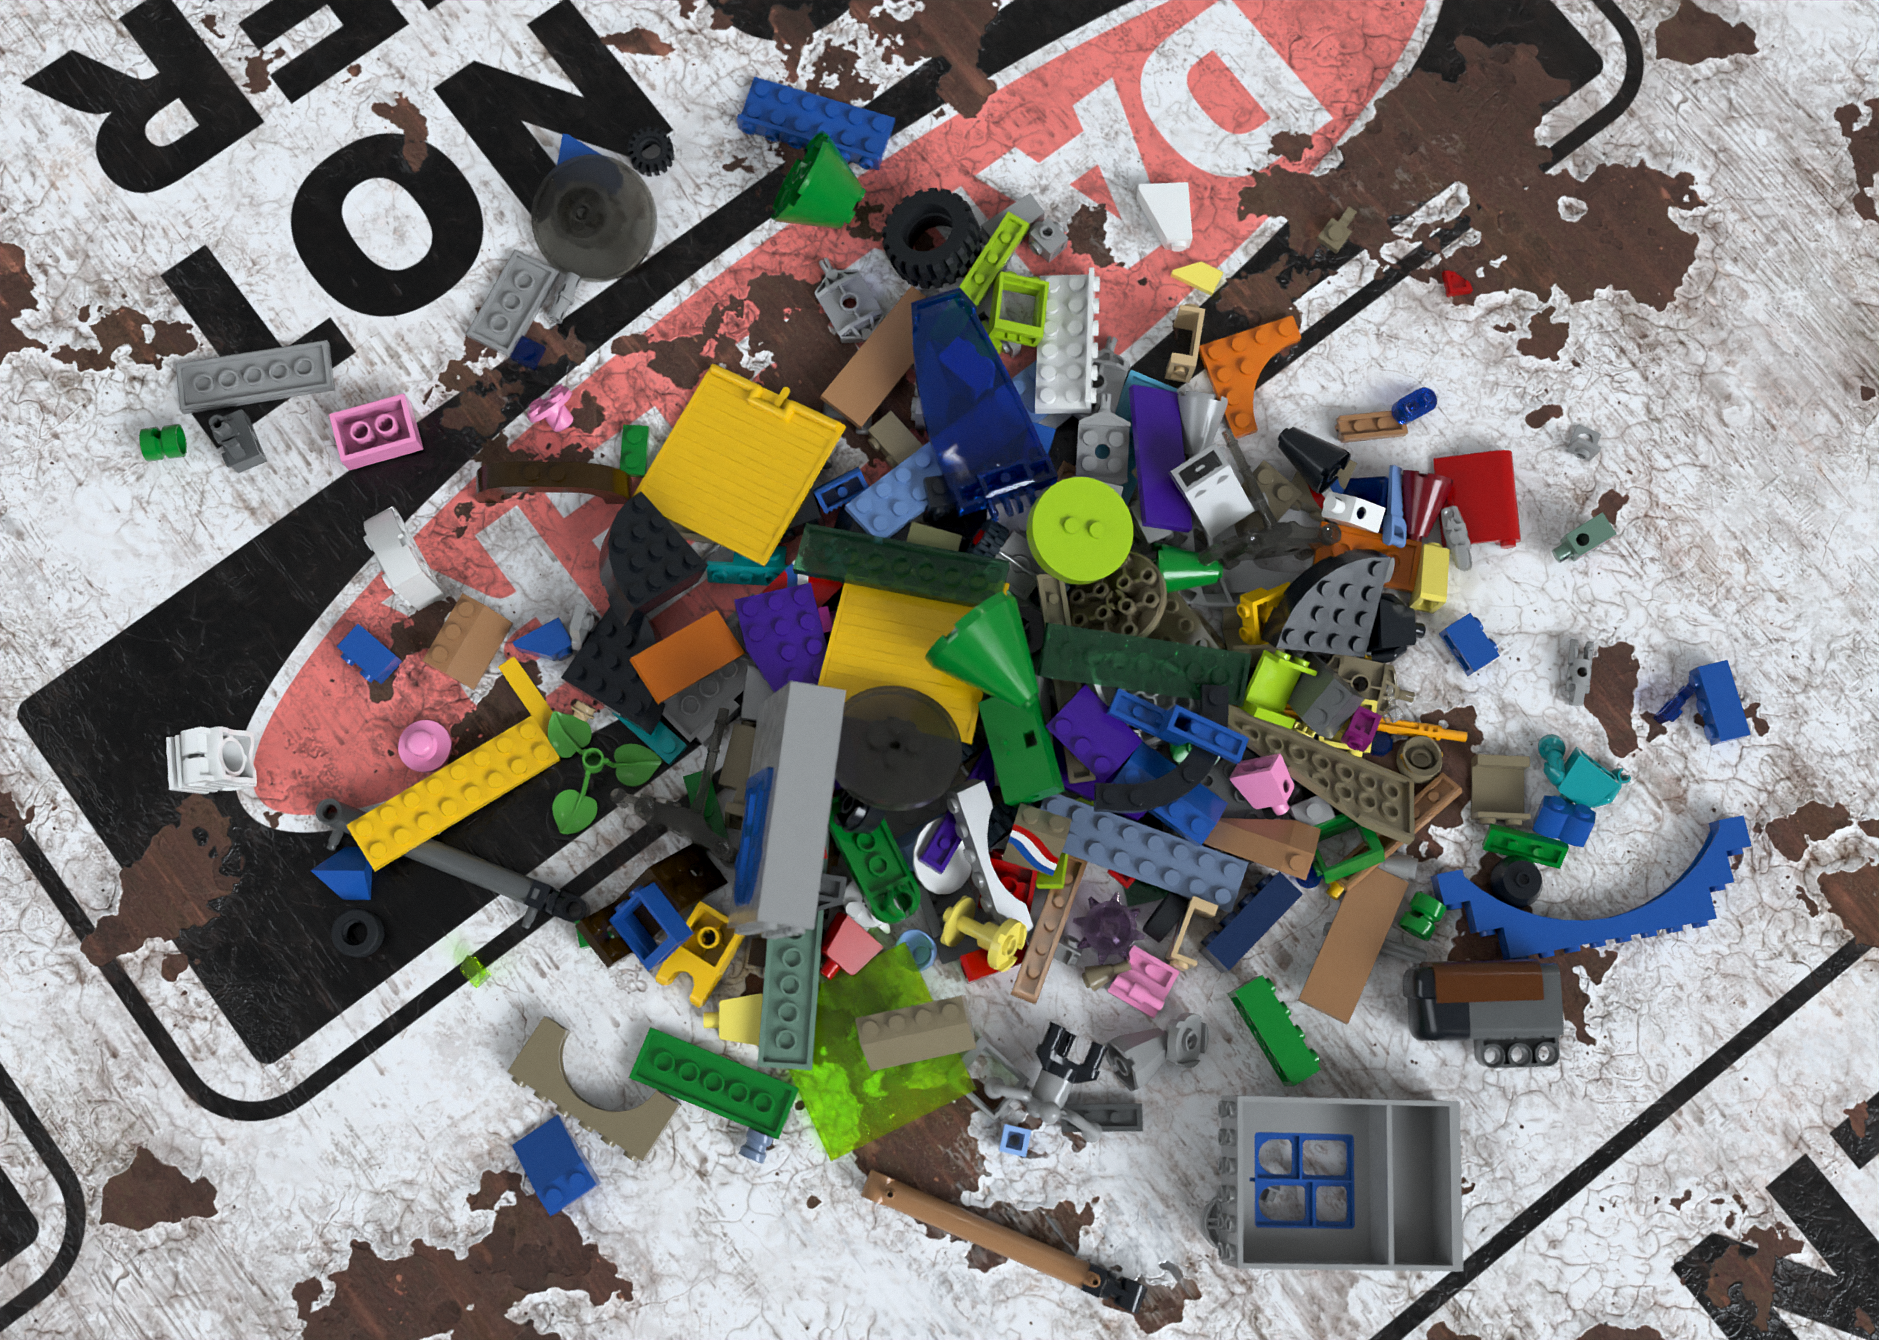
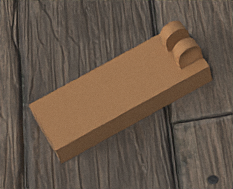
(1369, 427)

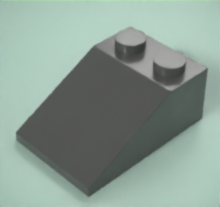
(1323, 700)

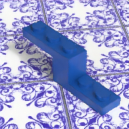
(1178, 726)

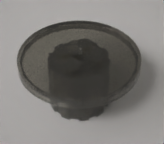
(594, 218)
(897, 748)

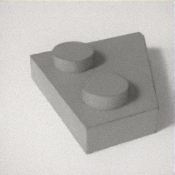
(582, 626)

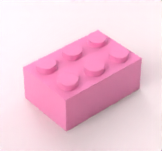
(376, 431)

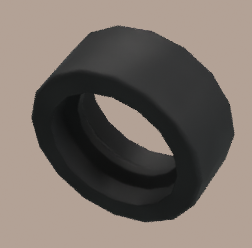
(1165, 916)

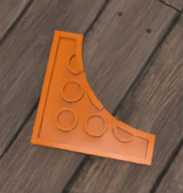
(1236, 364)

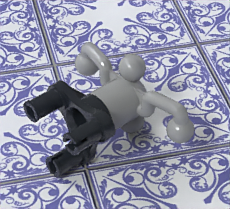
(1056, 1081)

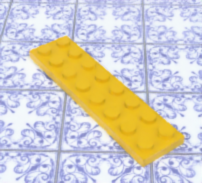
(453, 793)

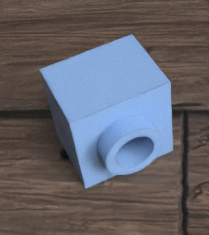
(1024, 1137)

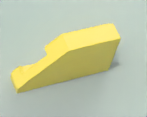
(1199, 276)

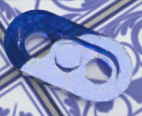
(1416, 405)

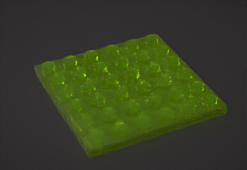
(841, 1092)

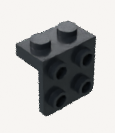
(939, 502)

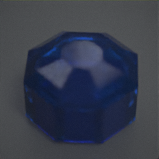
(1381, 744)

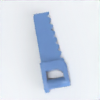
(1393, 520)

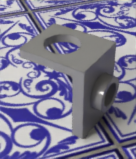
(1582, 448)

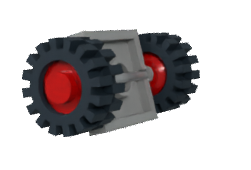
(993, 542)

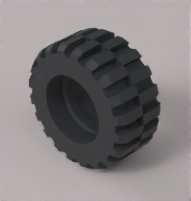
(916, 216)

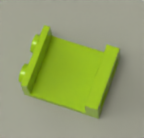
(1273, 685)

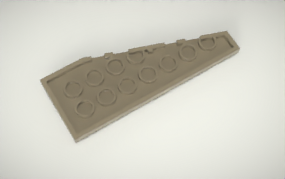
(1353, 785)

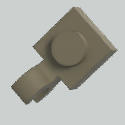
(1336, 232)

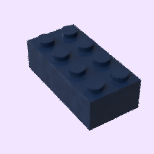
(1250, 922)

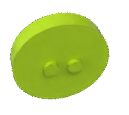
(1079, 530)

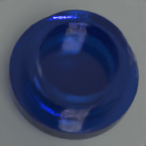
(1311, 880)

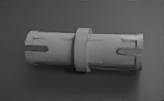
(564, 297)

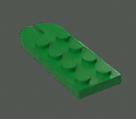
(877, 870)

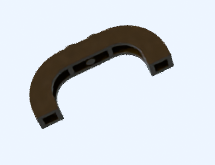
(552, 477)

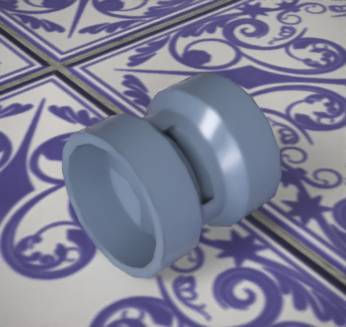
(756, 1145)

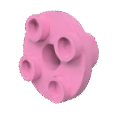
(552, 409)
(425, 746)

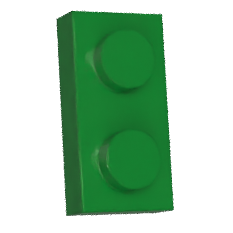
(634, 450)

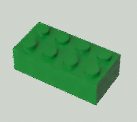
(1274, 1031)

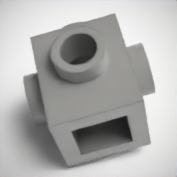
(1047, 239)

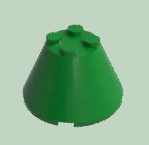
(819, 188)

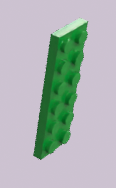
(714, 1083)

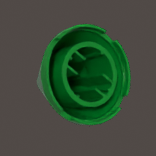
(990, 652)

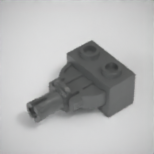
(238, 440)

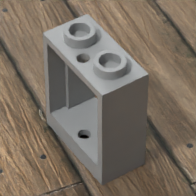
(1003, 1108)

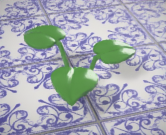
(633, 763)

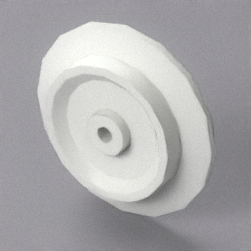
(955, 873)

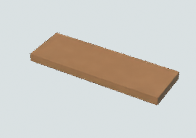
(876, 365)
(1353, 945)

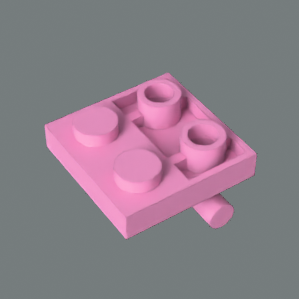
(1145, 983)

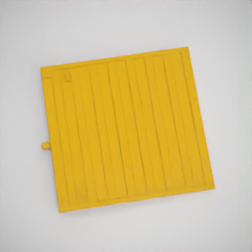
(739, 463)
(884, 642)

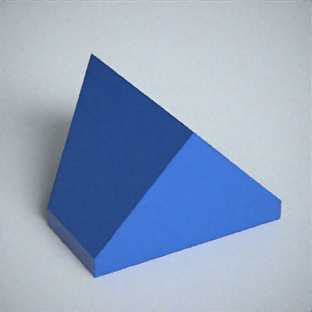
(347, 874)

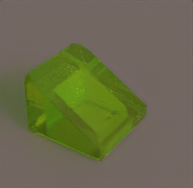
(474, 971)

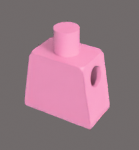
(1264, 782)

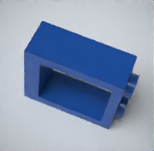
(637, 936)

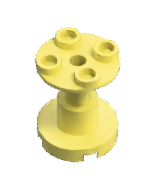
(998, 940)

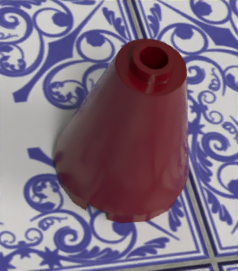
(1422, 501)

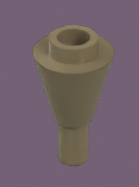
(1099, 975)

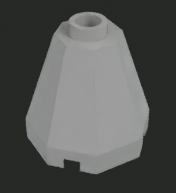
(1137, 1056)

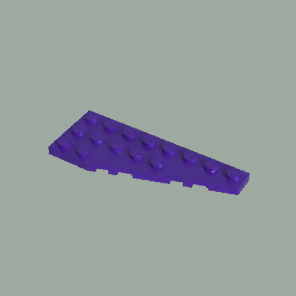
(784, 636)

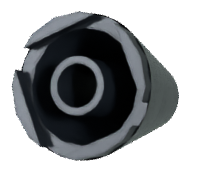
(1313, 457)

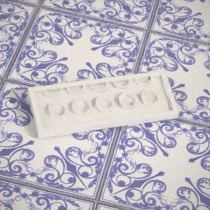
(1068, 346)

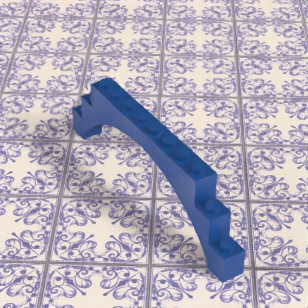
(1680, 904)

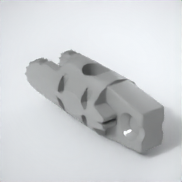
(1457, 537)
(1576, 684)

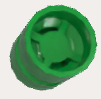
(159, 443)
(1422, 916)

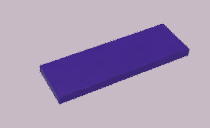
(1157, 452)

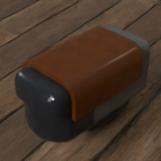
(1489, 1002)

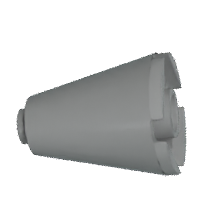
(1199, 420)

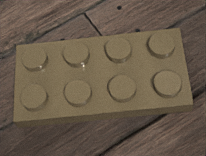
(1280, 496)

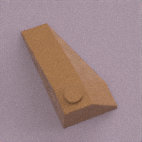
(1277, 844)

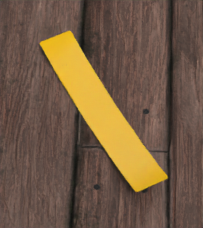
(527, 692)

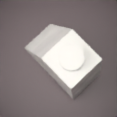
(1168, 212)

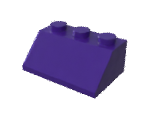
(1092, 735)

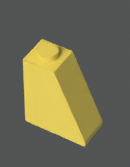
(1431, 579)

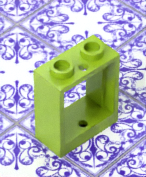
(1014, 331)

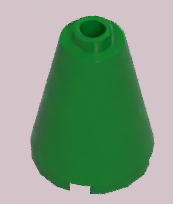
(1183, 569)

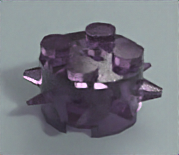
(1112, 913)

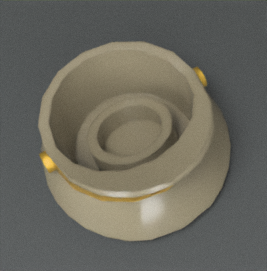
(1419, 759)

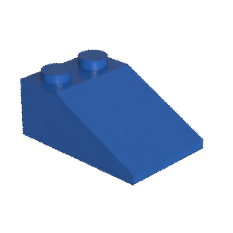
(555, 1165)

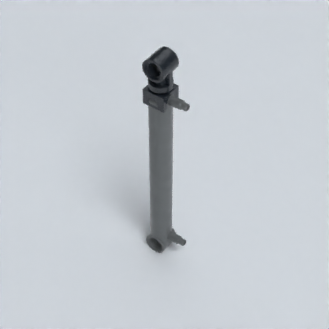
(469, 868)

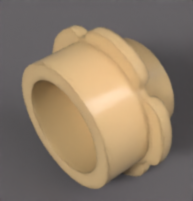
(583, 711)

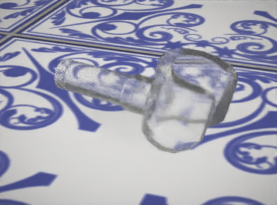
(1394, 712)

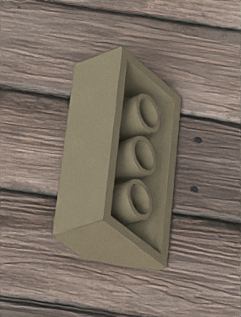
(916, 1033)

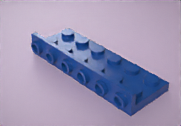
(797, 116)

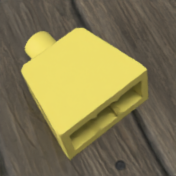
(737, 1019)

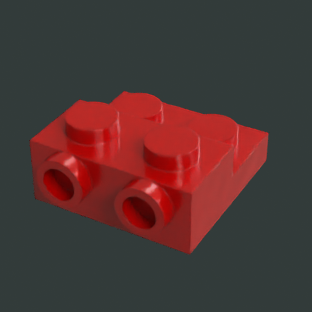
(1015, 878)

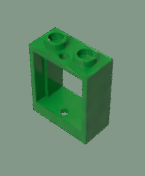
(1338, 825)

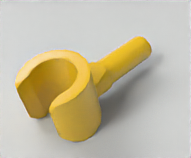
(1334, 890)

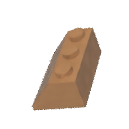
(467, 641)

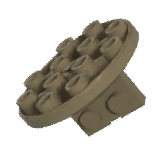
(1122, 602)

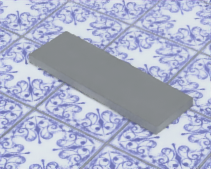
(255, 377)

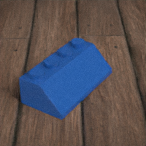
(1189, 816)

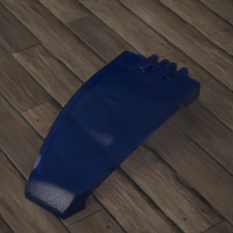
(974, 410)

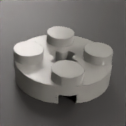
(1181, 1049)

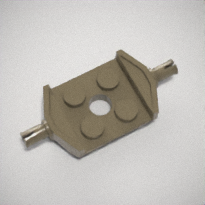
(1376, 676)

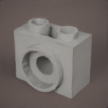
(1146, 535)

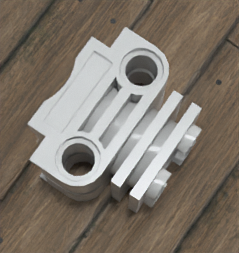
(211, 760)

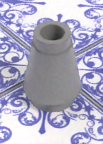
(1400, 865)

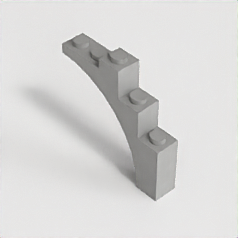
(1031, 212)

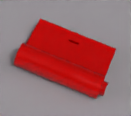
(1484, 495)

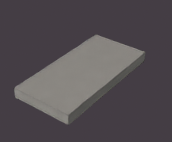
(513, 303)

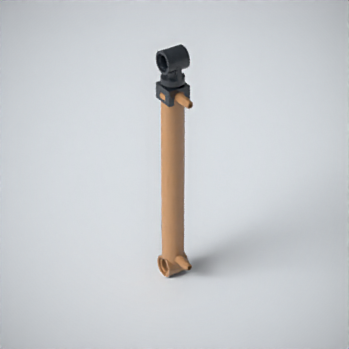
(1003, 1241)

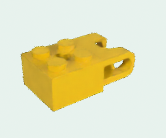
(698, 958)

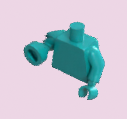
(1581, 777)

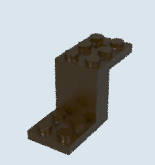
(677, 884)

